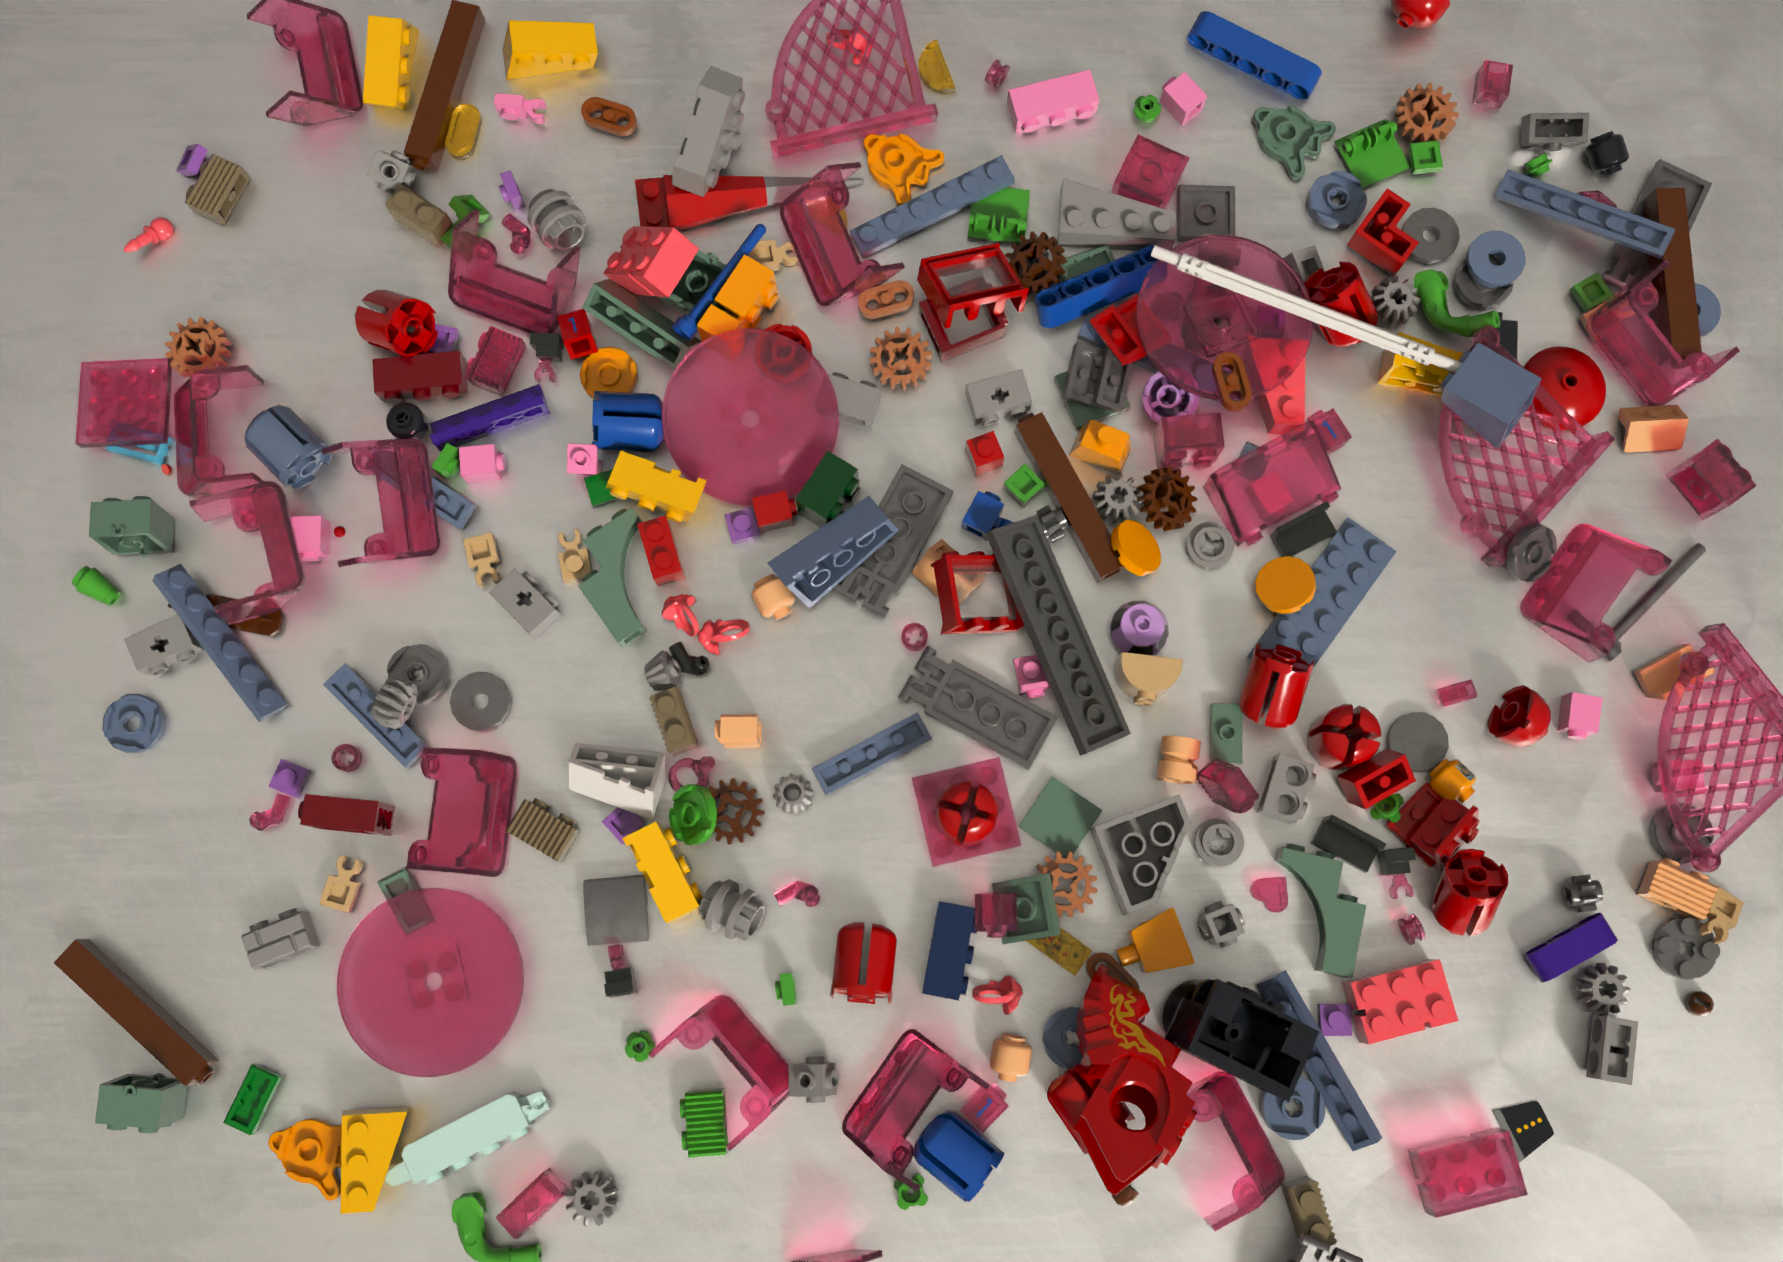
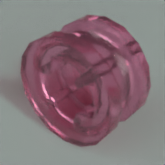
(997, 73)
(910, 629)
(354, 765)
(1411, 929)

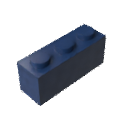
(949, 951)

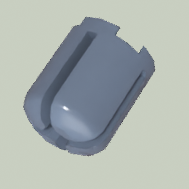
(286, 446)

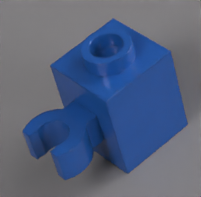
(984, 515)

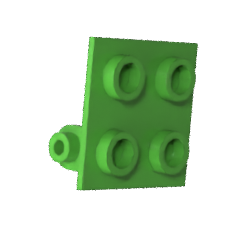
(1373, 153)
(1000, 216)

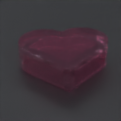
(1271, 892)

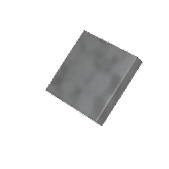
(1205, 211)

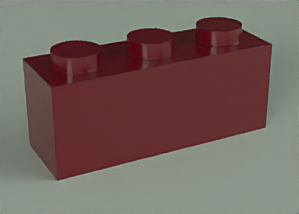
(420, 376)

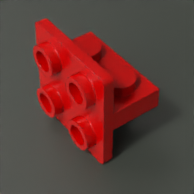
(1446, 831)

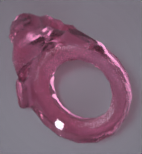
(700, 767)

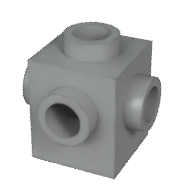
(382, 166)
(1232, 924)
(813, 1079)

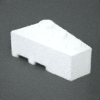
(618, 776)

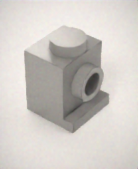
(1305, 262)

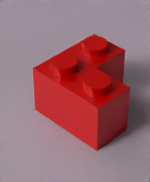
(1379, 237)

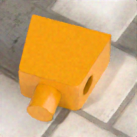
(1102, 446)
(1157, 944)

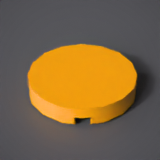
(609, 371)
(1136, 547)
(1285, 584)

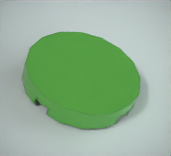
(693, 814)

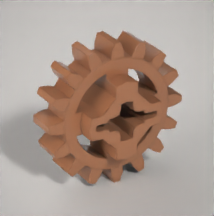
(1428, 113)
(210, 340)
(893, 349)
(1082, 872)

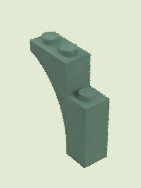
(607, 587)
(1337, 918)

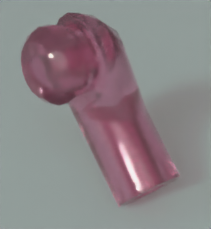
(273, 816)

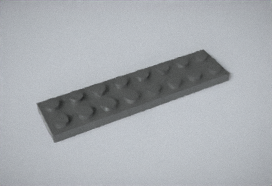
(1058, 634)

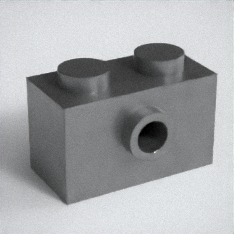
(1554, 130)

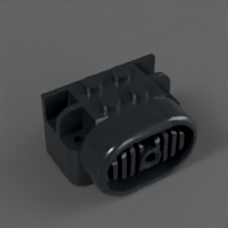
(1239, 1033)

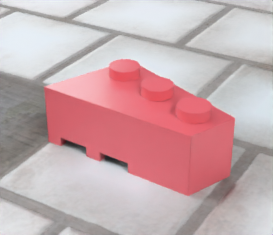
(1285, 405)

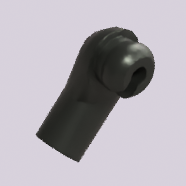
(688, 663)

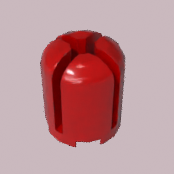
(1345, 293)
(403, 325)
(1289, 687)
(1344, 737)
(956, 798)
(1469, 892)
(848, 963)
(1070, 1095)

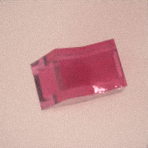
(1457, 693)

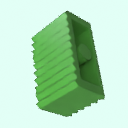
(705, 1122)

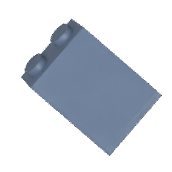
(1489, 393)

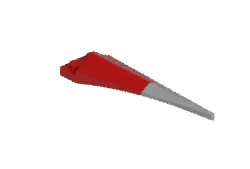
(670, 206)

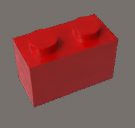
(661, 550)
(1376, 778)

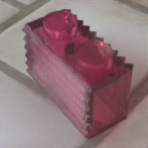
(495, 360)
(1227, 786)
(532, 1204)

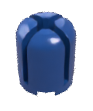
(627, 421)
(956, 1154)

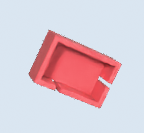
(651, 260)
(1400, 1001)

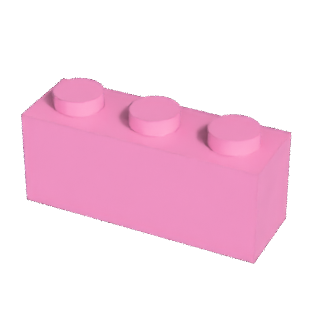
(1053, 101)

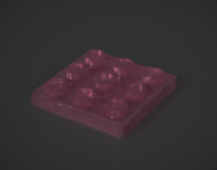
(124, 403)
(928, 791)

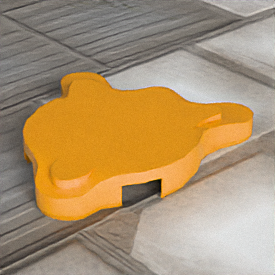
(899, 163)
(311, 1154)

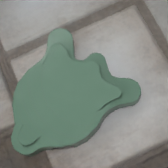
(1290, 136)

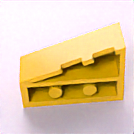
(389, 62)
(366, 1153)

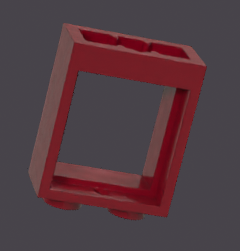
(941, 342)
(346, 814)

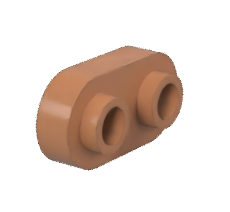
(884, 297)

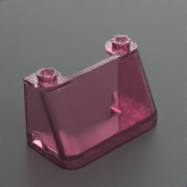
(1273, 483)
(467, 812)

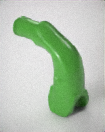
(1432, 290)
(469, 1215)

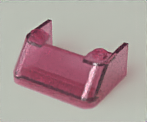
(323, 57)
(823, 241)
(504, 293)
(1641, 349)
(197, 470)
(404, 498)
(263, 509)
(745, 1048)
(899, 1097)
(1223, 1097)

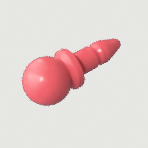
(159, 229)

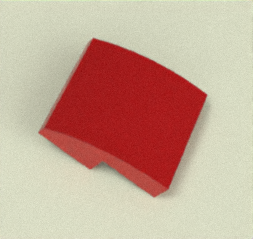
(1119, 331)

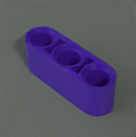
(1571, 947)

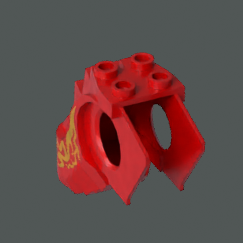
(1134, 1069)

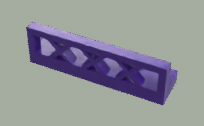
(490, 418)

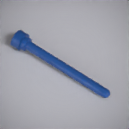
(687, 325)

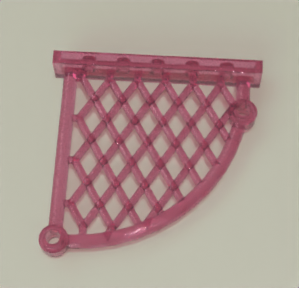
(917, 112)
(1475, 523)
(1760, 694)

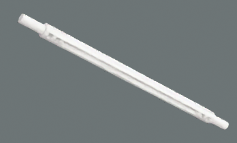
(1306, 309)

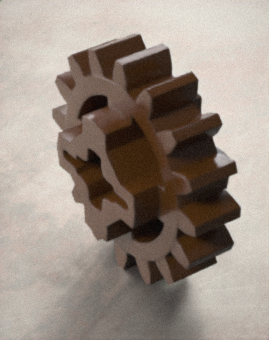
(1035, 251)
(1167, 498)
(746, 806)

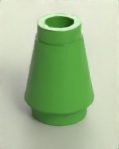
(95, 585)

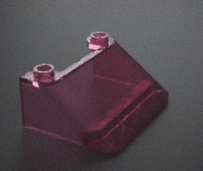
(1583, 585)

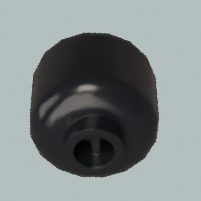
(1607, 153)
(407, 421)

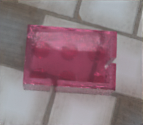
(1467, 1172)

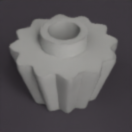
(663, 672)
(785, 786)

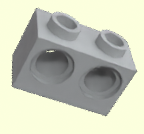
(1279, 785)
(1612, 1049)

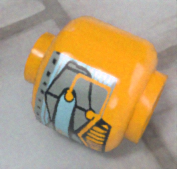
(1452, 780)

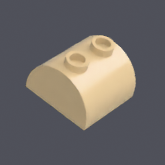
(1146, 675)

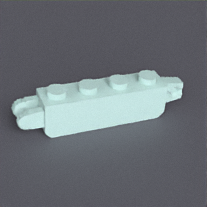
(466, 1136)

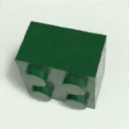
(828, 490)

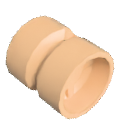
(1178, 759)

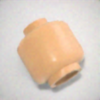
(772, 597)
(1010, 1057)

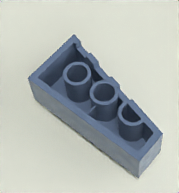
(833, 551)

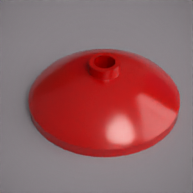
(1582, 399)

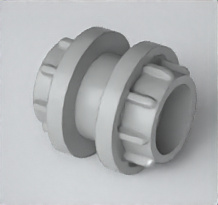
(556, 219)
(735, 911)

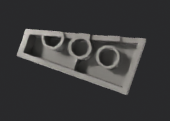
(1101, 218)

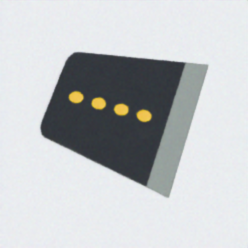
(1527, 1127)

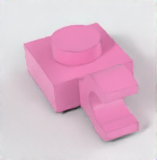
(515, 106)

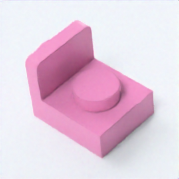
(583, 459)
(1030, 676)

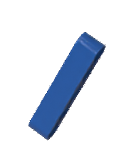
(1254, 55)
(1094, 289)

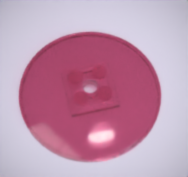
(1179, 313)
(740, 374)
(387, 992)

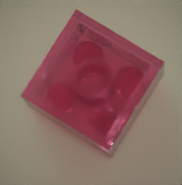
(1150, 173)
(1188, 440)
(1711, 479)

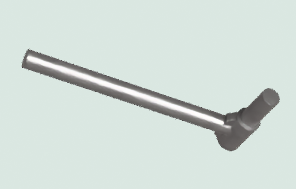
(1653, 595)

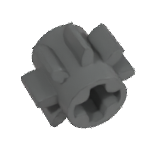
(1052, 523)
(1583, 893)

